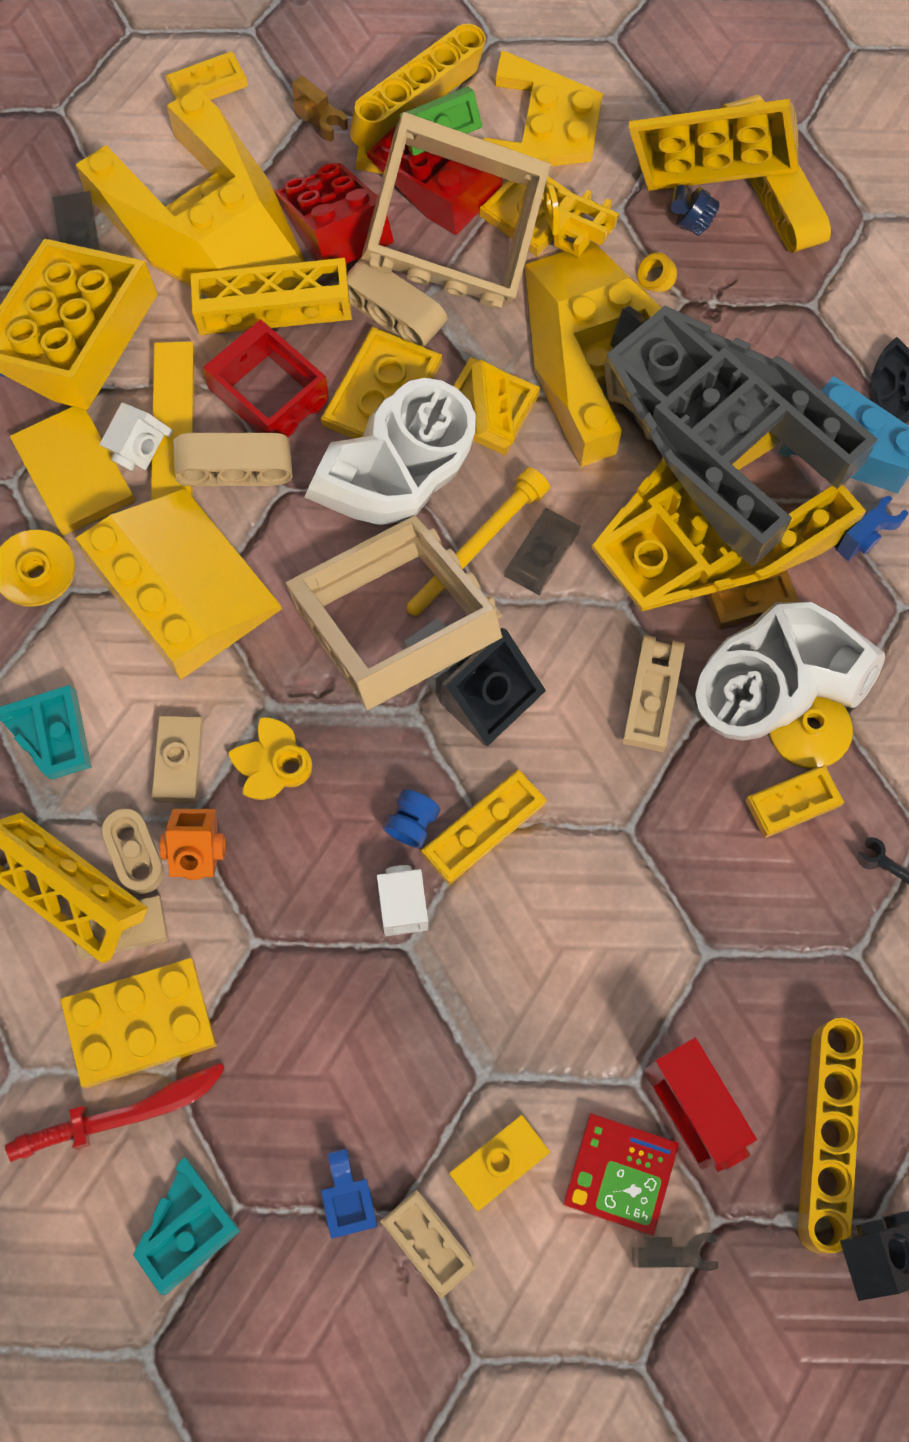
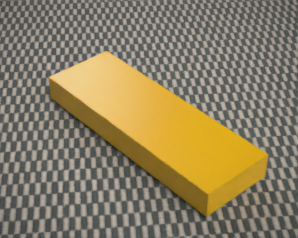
(483, 827)

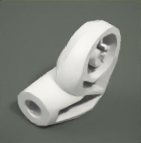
(405, 455)
(780, 666)

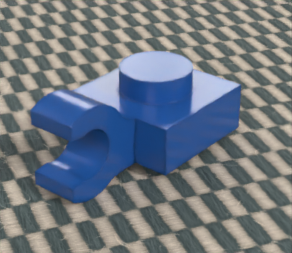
(865, 533)
(349, 1203)

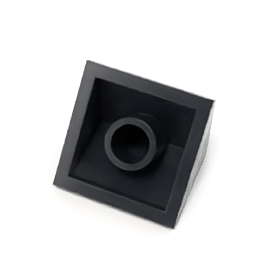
(491, 689)

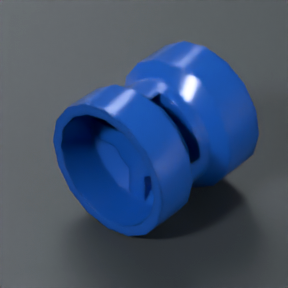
(411, 818)

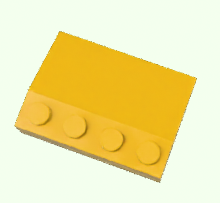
(717, 144)
(71, 320)
(177, 579)

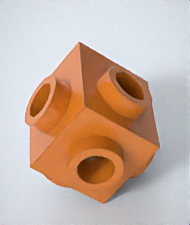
(192, 843)

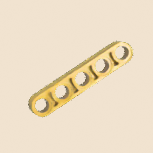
(416, 83)
(790, 203)
(819, 1155)

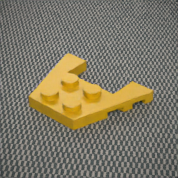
(559, 116)

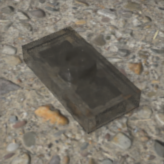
(77, 220)
(542, 551)

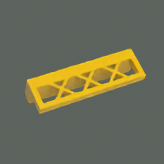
(276, 307)
(69, 875)

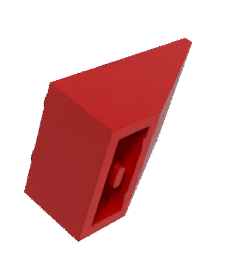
(438, 186)
(331, 212)

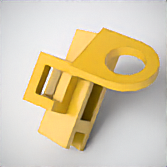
(567, 219)

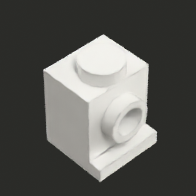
(133, 437)

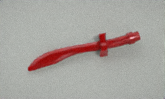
(168, 1099)

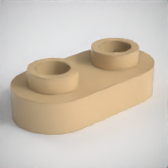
(132, 853)

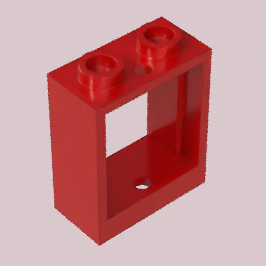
(244, 356)
(701, 1107)

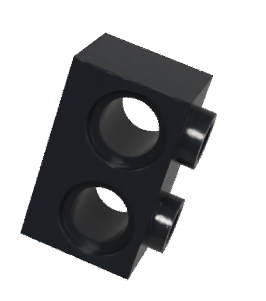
(879, 1256)

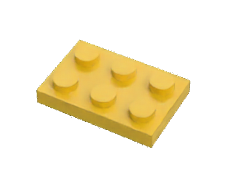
(138, 1023)

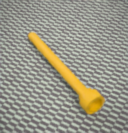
(529, 487)

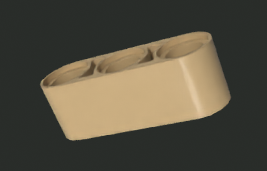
(394, 304)
(232, 459)

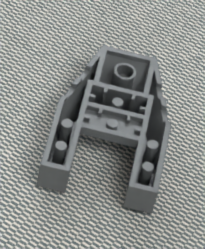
(715, 401)

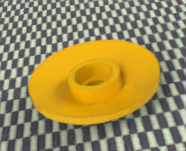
(32, 552)
(811, 746)

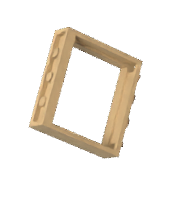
(478, 155)
(370, 561)

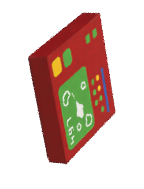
(621, 1174)

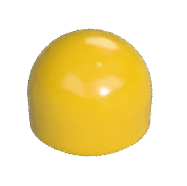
(666, 279)

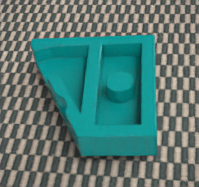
(50, 731)
(184, 1230)

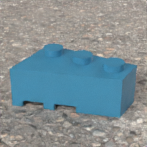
(889, 460)

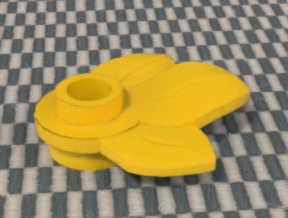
(266, 760)

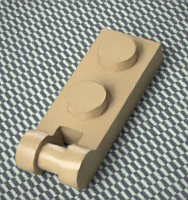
(653, 694)

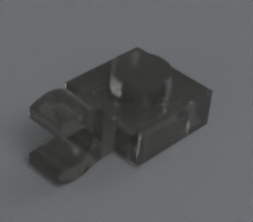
(660, 1253)

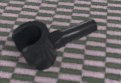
(881, 860)

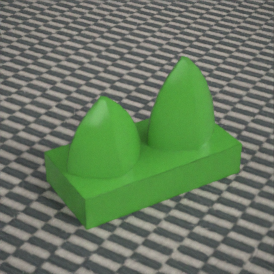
(453, 110)

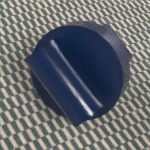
(694, 209)

